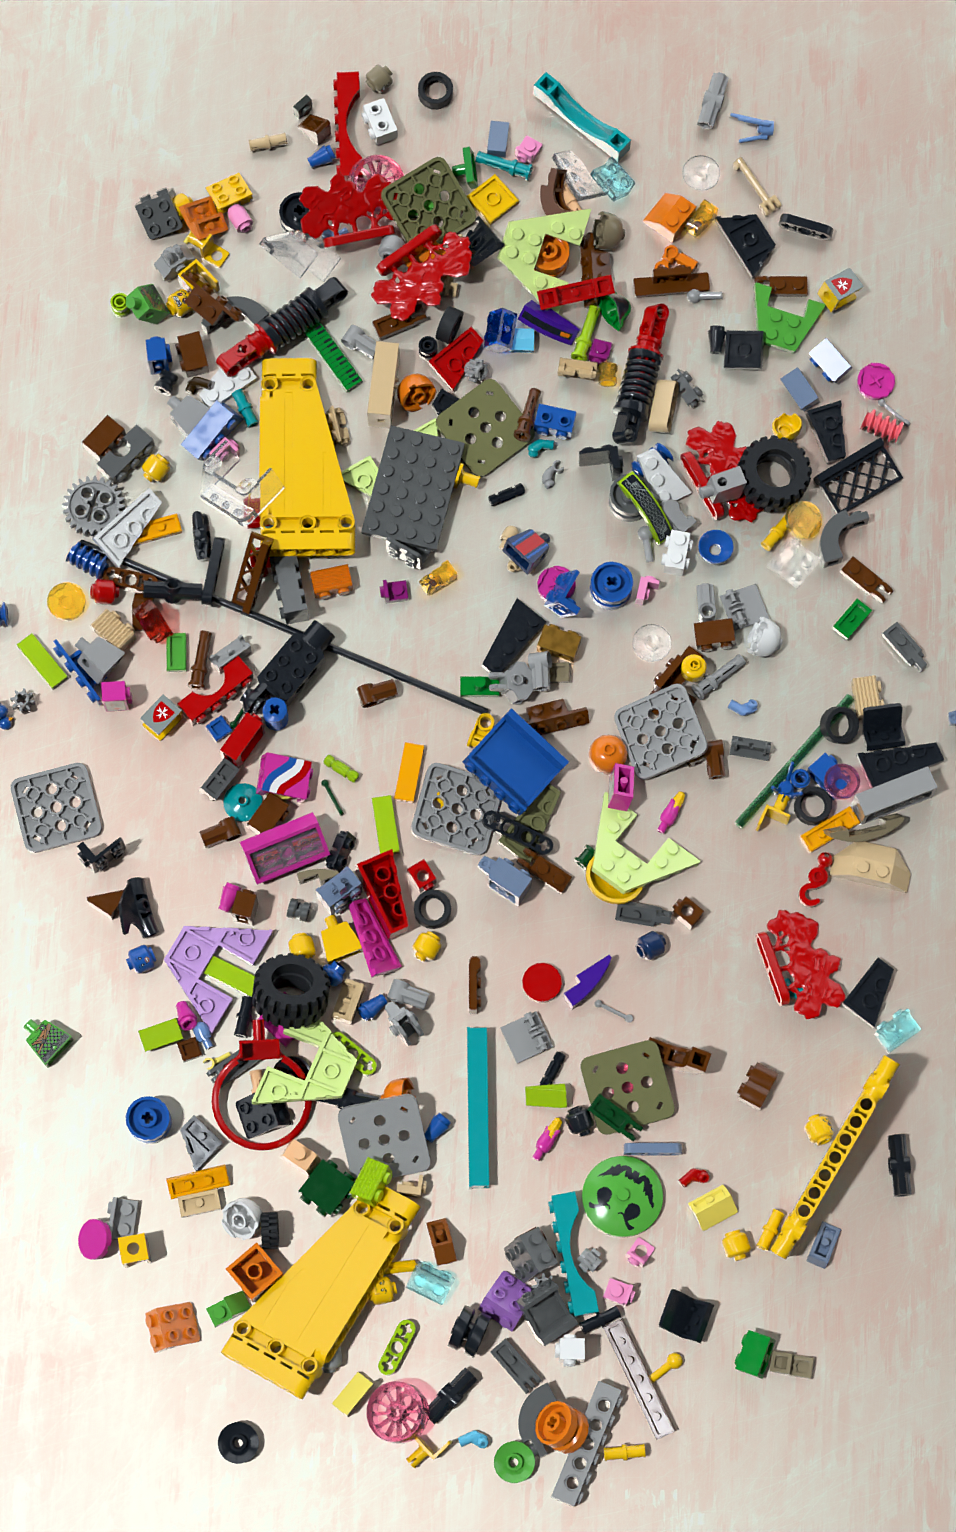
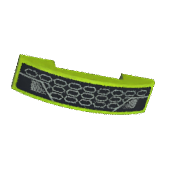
(646, 505)

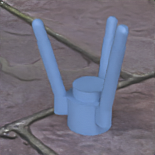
(764, 127)

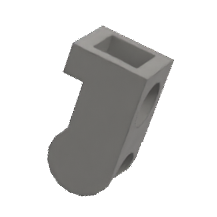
(675, 516)

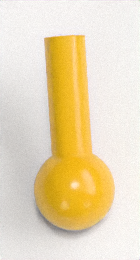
(673, 1360)

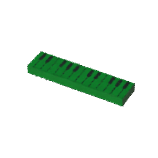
(333, 357)

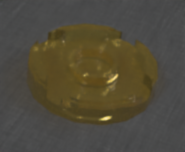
(803, 520)
(66, 601)

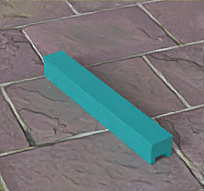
(478, 1108)

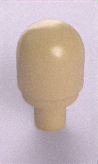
(507, 533)

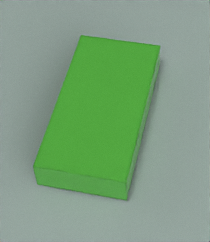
(176, 652)

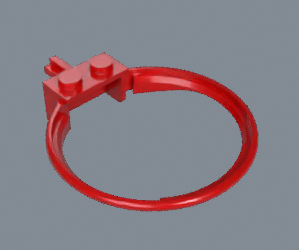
(258, 1049)

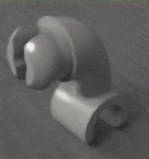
(547, 476)

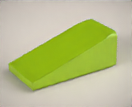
(546, 1096)

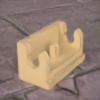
(348, 1001)

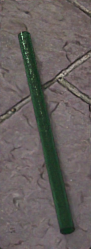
(782, 774)

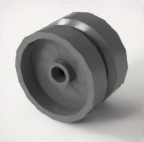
(620, 505)

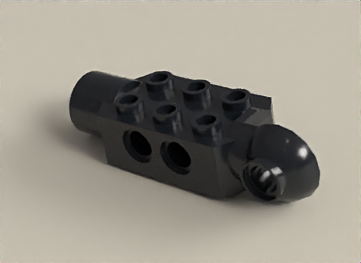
(290, 668)

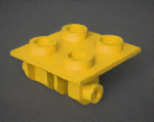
(228, 192)

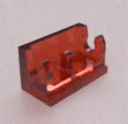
(152, 621)

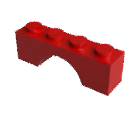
(197, 707)

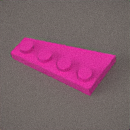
(374, 943)

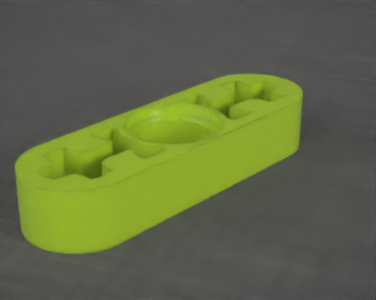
(366, 1059)
(384, 1358)

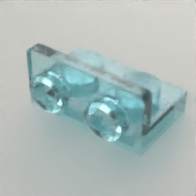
(613, 179)
(897, 1030)
(430, 1282)

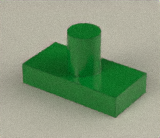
(467, 168)
(477, 686)

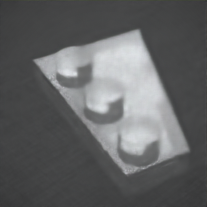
(577, 177)

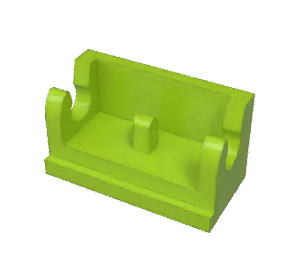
(160, 1034)

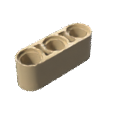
(663, 406)

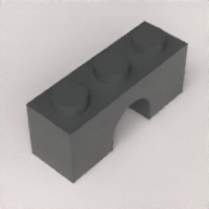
(116, 467)

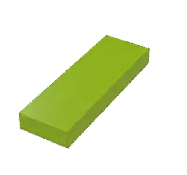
(42, 661)
(385, 824)
(230, 976)

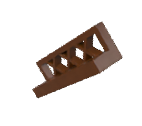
(256, 572)

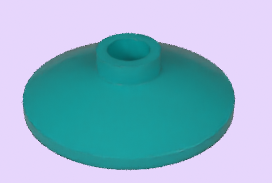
(240, 811)

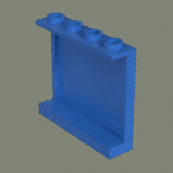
(515, 762)

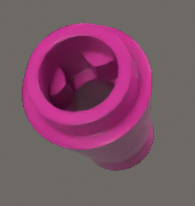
(228, 896)
(186, 1018)

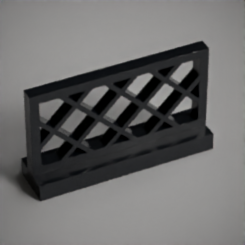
(850, 462)

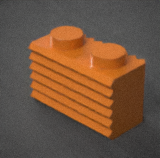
(331, 581)

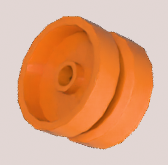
(553, 257)
(562, 1427)

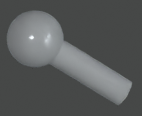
(695, 296)
(645, 535)

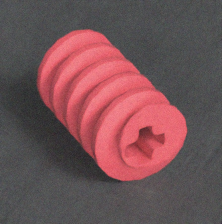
(882, 425)

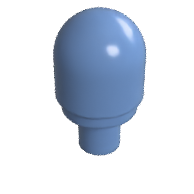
(203, 1034)

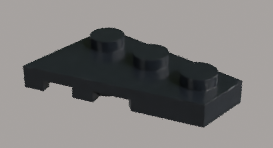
(828, 430)

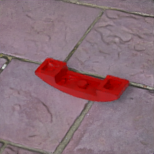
(575, 292)

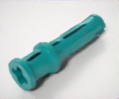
(512, 167)

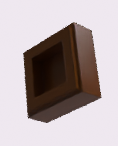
(189, 1049)

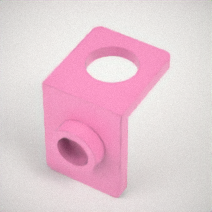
(633, 1258)

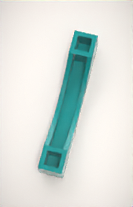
(558, 99)
(582, 1297)

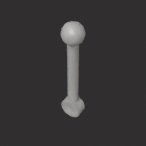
(881, 402)
(628, 1018)

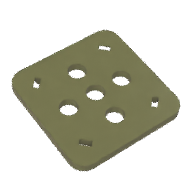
(433, 184)
(464, 424)
(638, 1067)

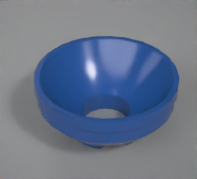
(715, 538)

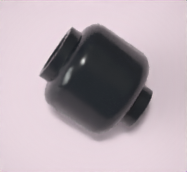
(579, 1120)

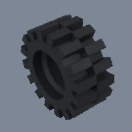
(269, 1230)

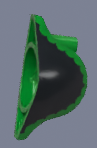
(614, 309)

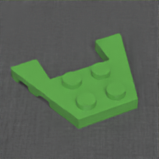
(783, 328)

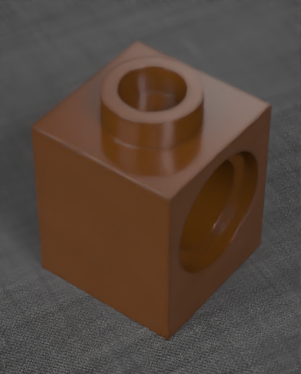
(688, 921)

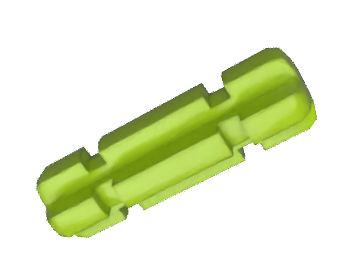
(341, 768)

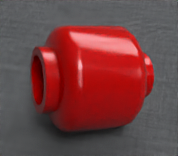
(104, 591)

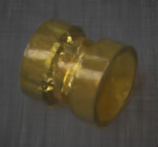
(607, 374)

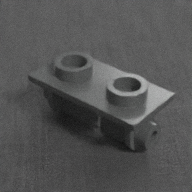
(692, 393)
(750, 748)

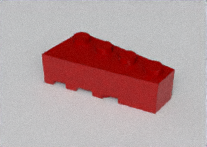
(384, 892)

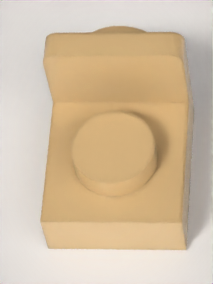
(408, 1188)

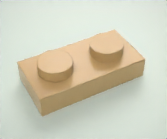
(199, 1203)

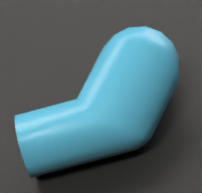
(475, 1438)

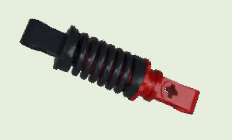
(283, 325)
(640, 375)

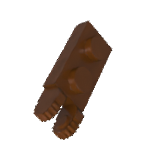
(785, 285)
(388, 326)
(865, 579)
(545, 871)
(474, 984)

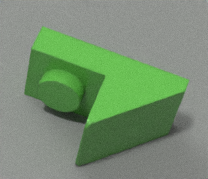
(228, 1308)

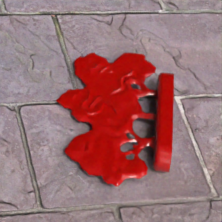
(345, 205)
(421, 279)
(721, 457)
(807, 966)

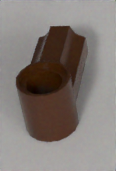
(372, 694)
(714, 759)
(225, 830)

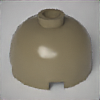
(607, 231)

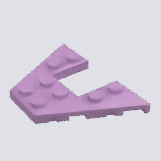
(192, 954)

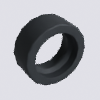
(435, 103)
(449, 325)
(853, 723)
(813, 820)
(427, 895)

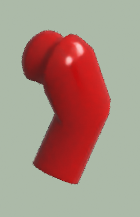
(695, 1175)

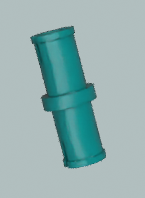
(245, 408)

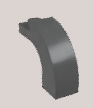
(251, 310)
(828, 545)
(528, 1414)

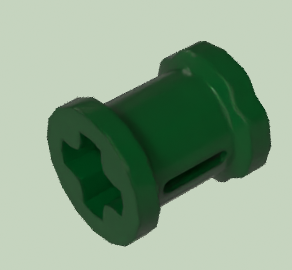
(585, 857)

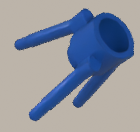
(786, 786)

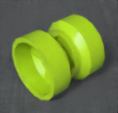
(119, 309)

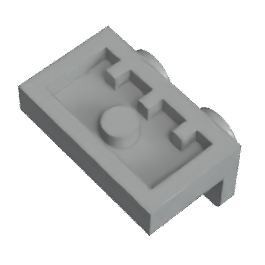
(122, 1217)

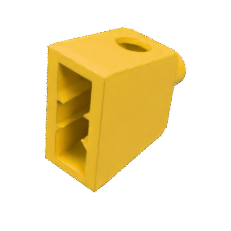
(339, 940)

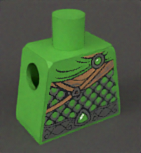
(147, 304)
(47, 1040)

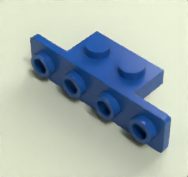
(83, 677)

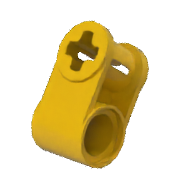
(479, 732)

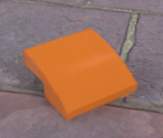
(203, 218)

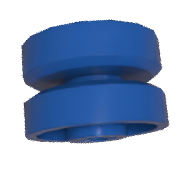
(620, 587)
(147, 1108)

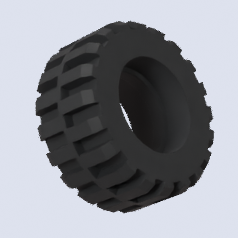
(790, 458)
(291, 1009)

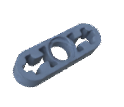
(652, 1149)

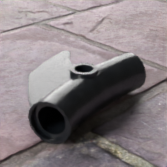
(135, 909)

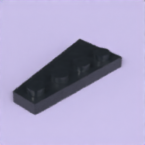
(515, 634)
(894, 763)

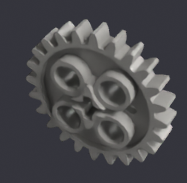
(77, 502)

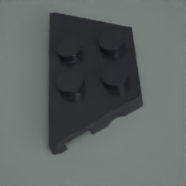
(748, 240)
(483, 242)

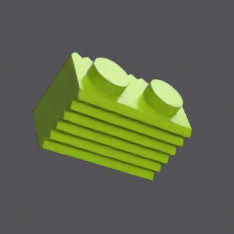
(371, 1182)

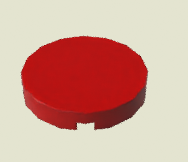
(541, 982)

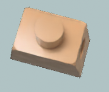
(300, 1157)

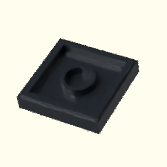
(744, 349)

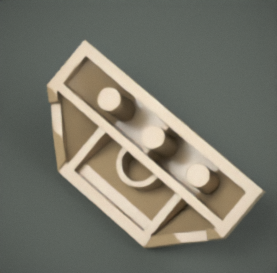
(872, 866)

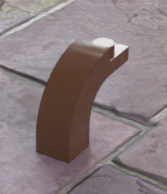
(552, 194)
(682, 1059)

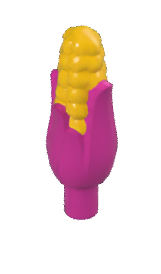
(671, 812)
(547, 1138)

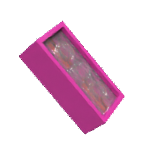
(285, 848)

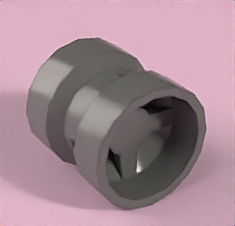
(298, 910)

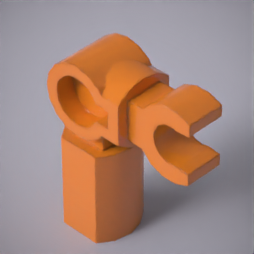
(671, 254)

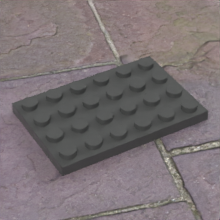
(413, 488)

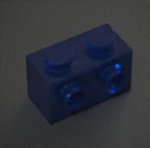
(500, 330)

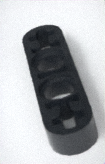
(213, 571)
(518, 830)

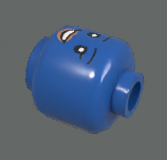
(141, 959)

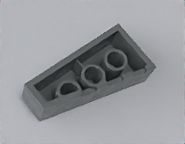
(290, 589)

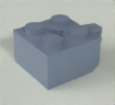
(506, 879)
(339, 891)

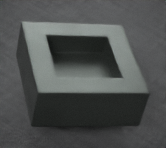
(303, 107)

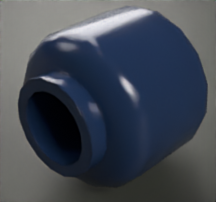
(650, 945)

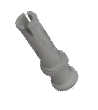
(711, 682)

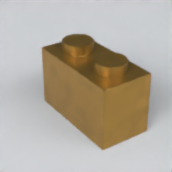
(559, 642)

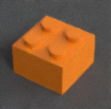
(254, 1272)

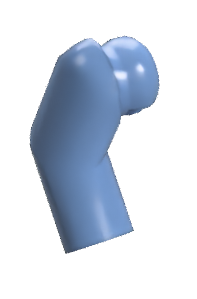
(744, 709)

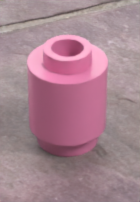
(240, 218)

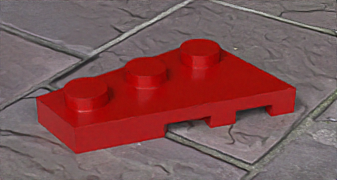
(451, 361)

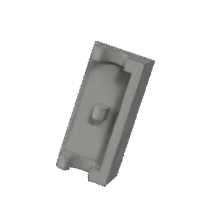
(230, 652)

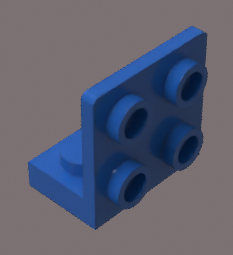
(556, 598)

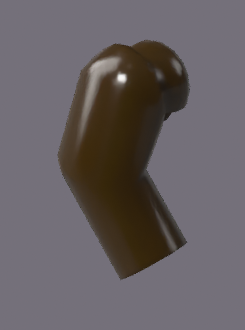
(197, 382)

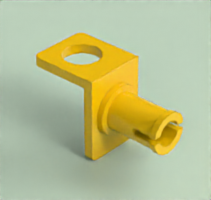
(207, 248)
(466, 478)
(776, 812)
(424, 1451)

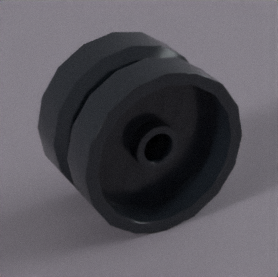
(292, 212)
(467, 1330)

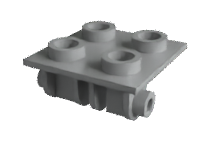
(744, 606)
(526, 1037)

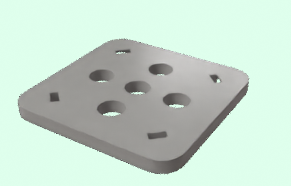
(641, 724)
(437, 819)
(45, 825)
(396, 1121)

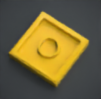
(492, 199)

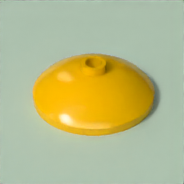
(605, 891)

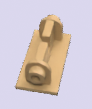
(577, 369)
(335, 419)

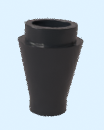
(716, 338)

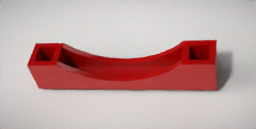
(348, 93)

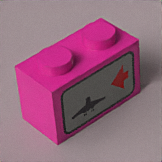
(116, 696)
(621, 787)

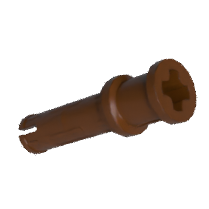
(523, 427)
(199, 668)

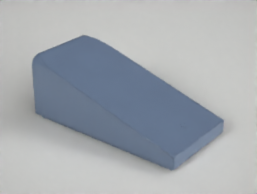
(498, 138)
(823, 1245)

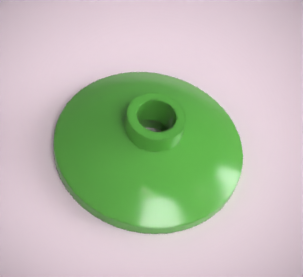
(510, 1451)

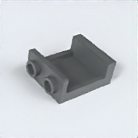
(546, 1312)

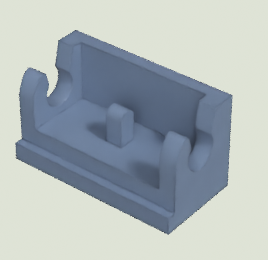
(800, 389)

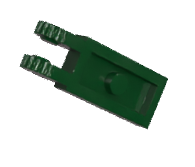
(613, 1116)

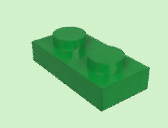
(852, 619)

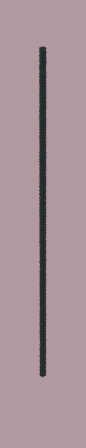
(290, 630)

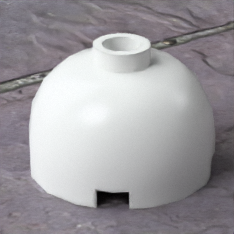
(764, 638)
(241, 1218)

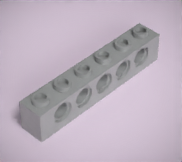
(561, 1492)

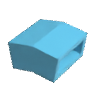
(523, 341)

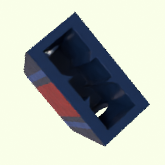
(527, 549)

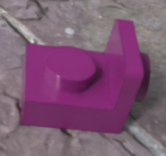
(599, 351)
(394, 591)

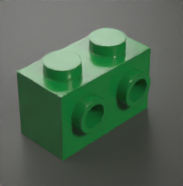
(754, 1354)

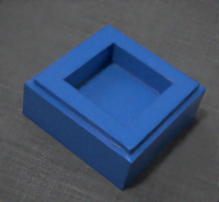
(219, 729)

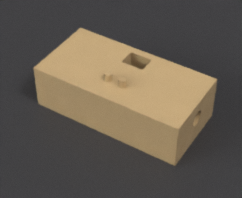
(383, 384)

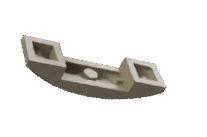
(887, 824)

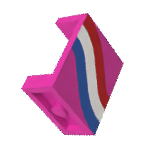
(284, 776)

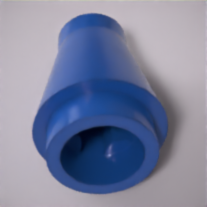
(322, 156)
(802, 776)
(370, 1008)
(437, 1126)

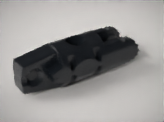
(201, 536)

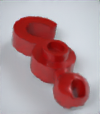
(817, 878)

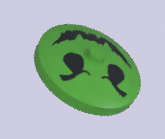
(622, 1196)

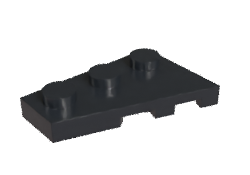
(869, 993)

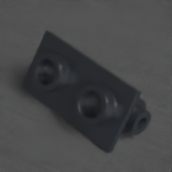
(344, 843)

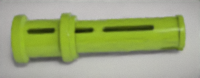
(584, 341)

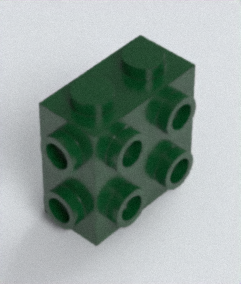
(327, 1188)

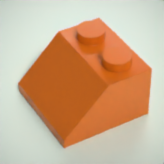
(670, 215)

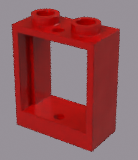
(243, 740)

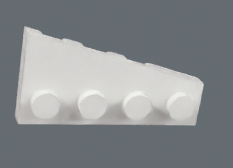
(122, 532)

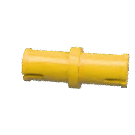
(776, 533)
(770, 1230)
(624, 1452)

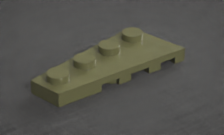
(535, 818)

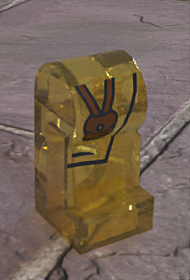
(701, 218)
(438, 578)

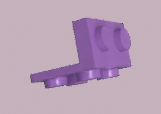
(501, 1300)

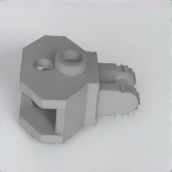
(173, 261)
(513, 682)
(402, 1022)

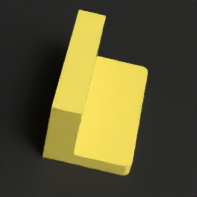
(713, 1207)
(352, 1394)

